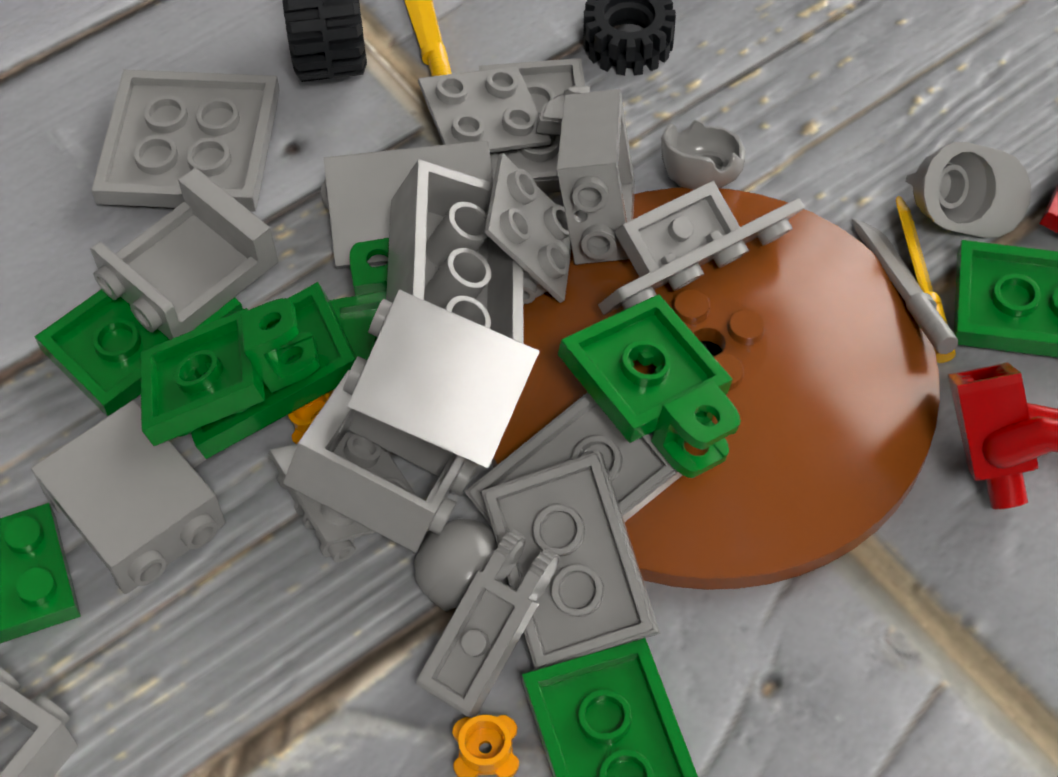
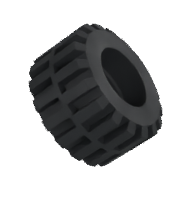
(325, 38)

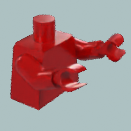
(1001, 430)

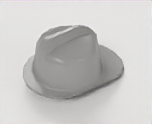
(972, 189)

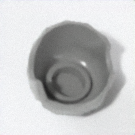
(702, 155)
(452, 559)

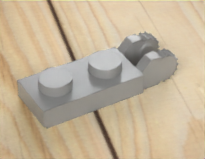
(486, 627)

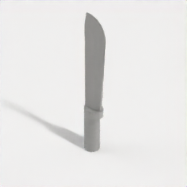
(918, 303)

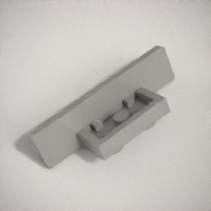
(686, 234)

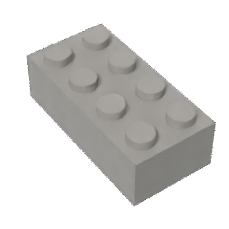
(445, 255)

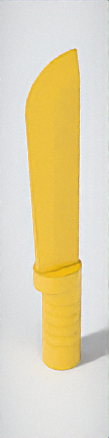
(428, 35)
(919, 265)

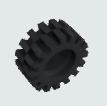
(629, 48)

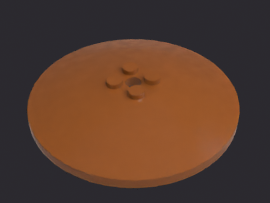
(827, 390)

